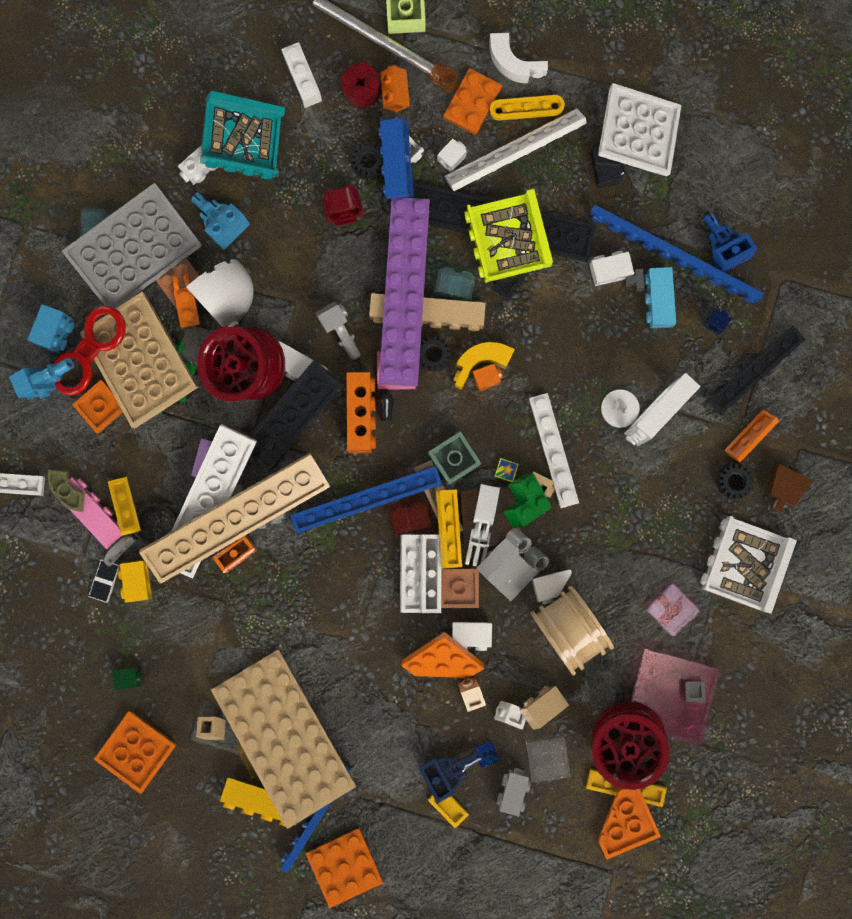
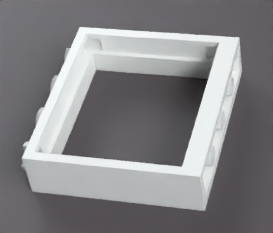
(661, 410)

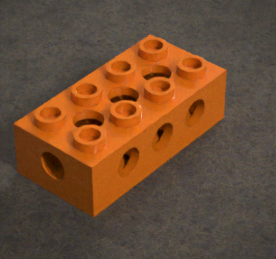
(356, 383)

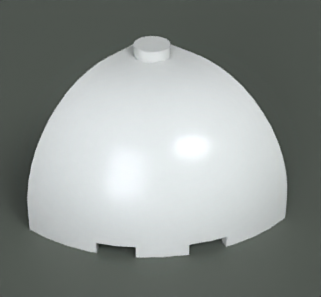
(225, 292)

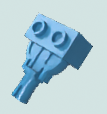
(222, 222)
(39, 381)

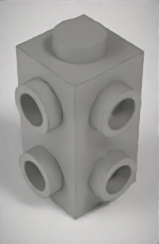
(514, 790)

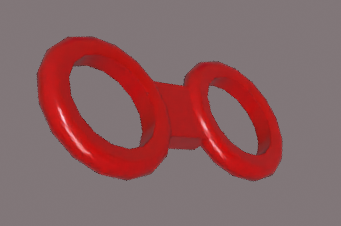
(90, 347)

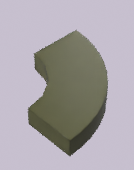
(65, 491)

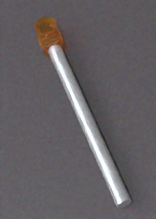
(437, 72)

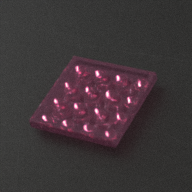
(661, 688)

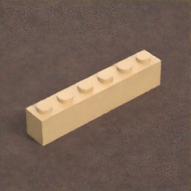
(439, 312)

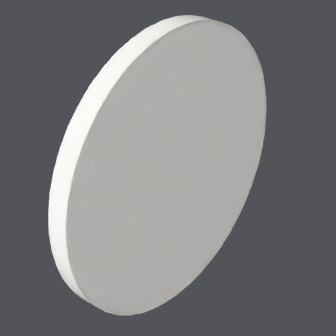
(620, 408)

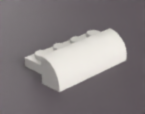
(420, 574)

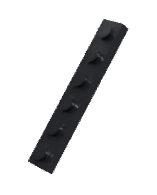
(756, 370)

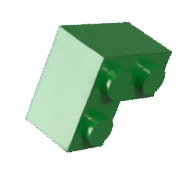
(530, 501)

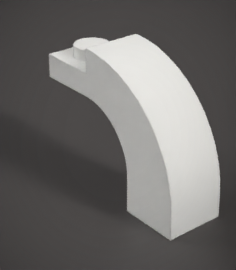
(510, 65)

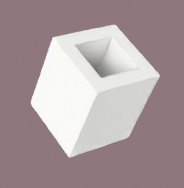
(452, 155)

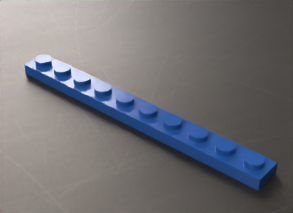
(671, 252)

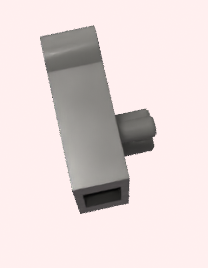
(508, 569)

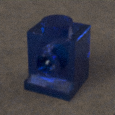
(717, 321)

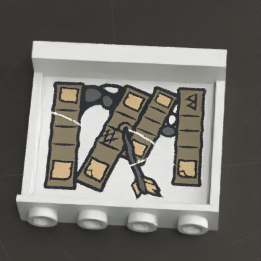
(747, 564)

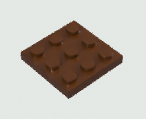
(500, 525)

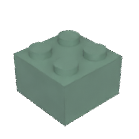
(454, 458)

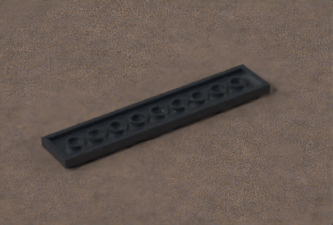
(564, 235)

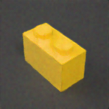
(135, 581)

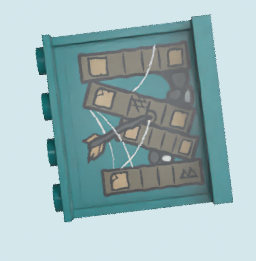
(241, 135)

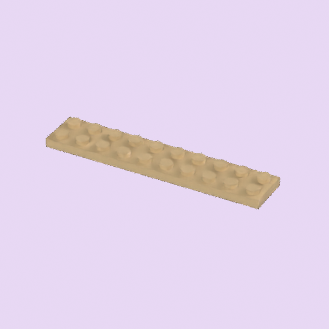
(234, 518)

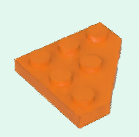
(443, 659)
(627, 824)

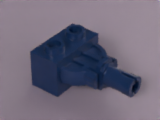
(443, 775)

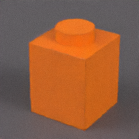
(487, 377)

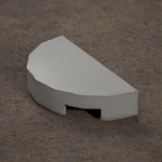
(118, 549)

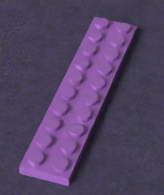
(404, 292)

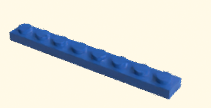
(366, 499)

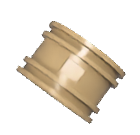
(572, 630)

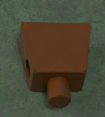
(786, 487)

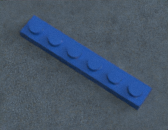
(299, 841)

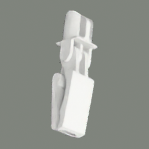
(483, 515)

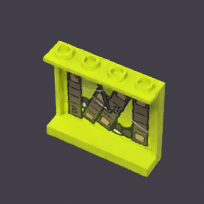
(509, 237)

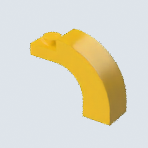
(482, 353)

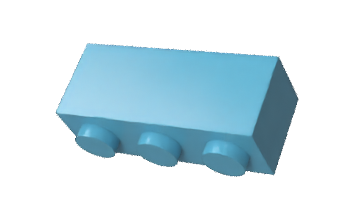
(660, 297)

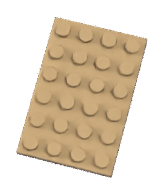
(146, 366)

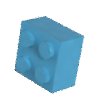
(51, 329)

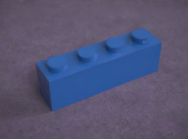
(396, 158)

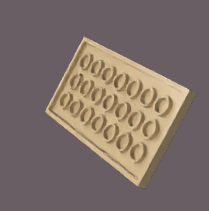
(283, 739)

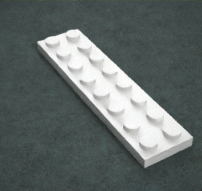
(216, 477)

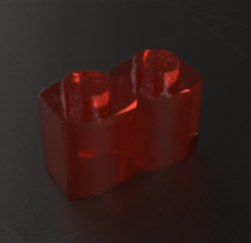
(410, 518)

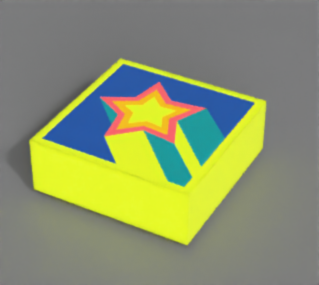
(506, 470)

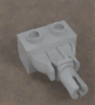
(333, 318)

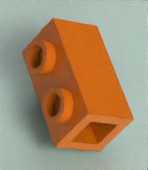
(394, 88)

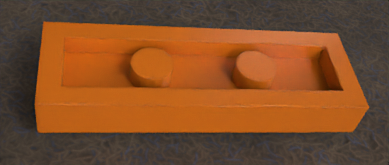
(751, 435)

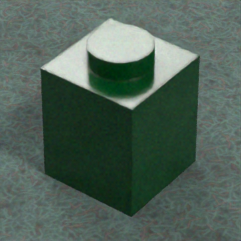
(127, 678)

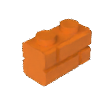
(235, 554)

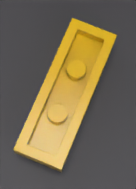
(124, 506)

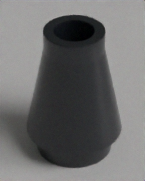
(385, 406)

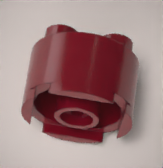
(359, 75)
(342, 205)

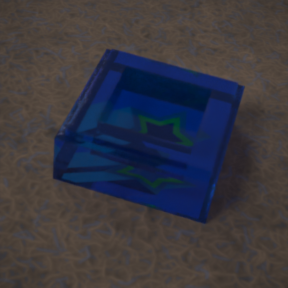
(487, 754)

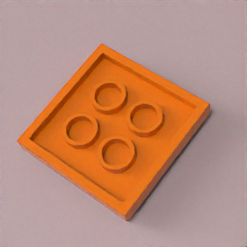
(135, 752)
(344, 867)

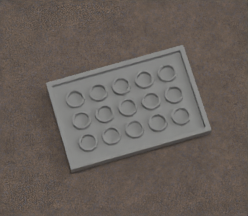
(132, 247)

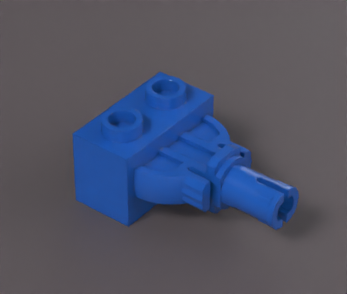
(728, 246)

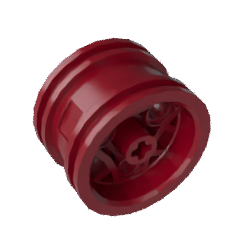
(260, 364)
(630, 746)

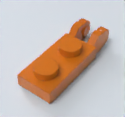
(185, 303)

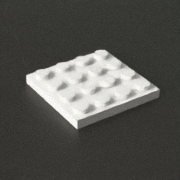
(639, 130)

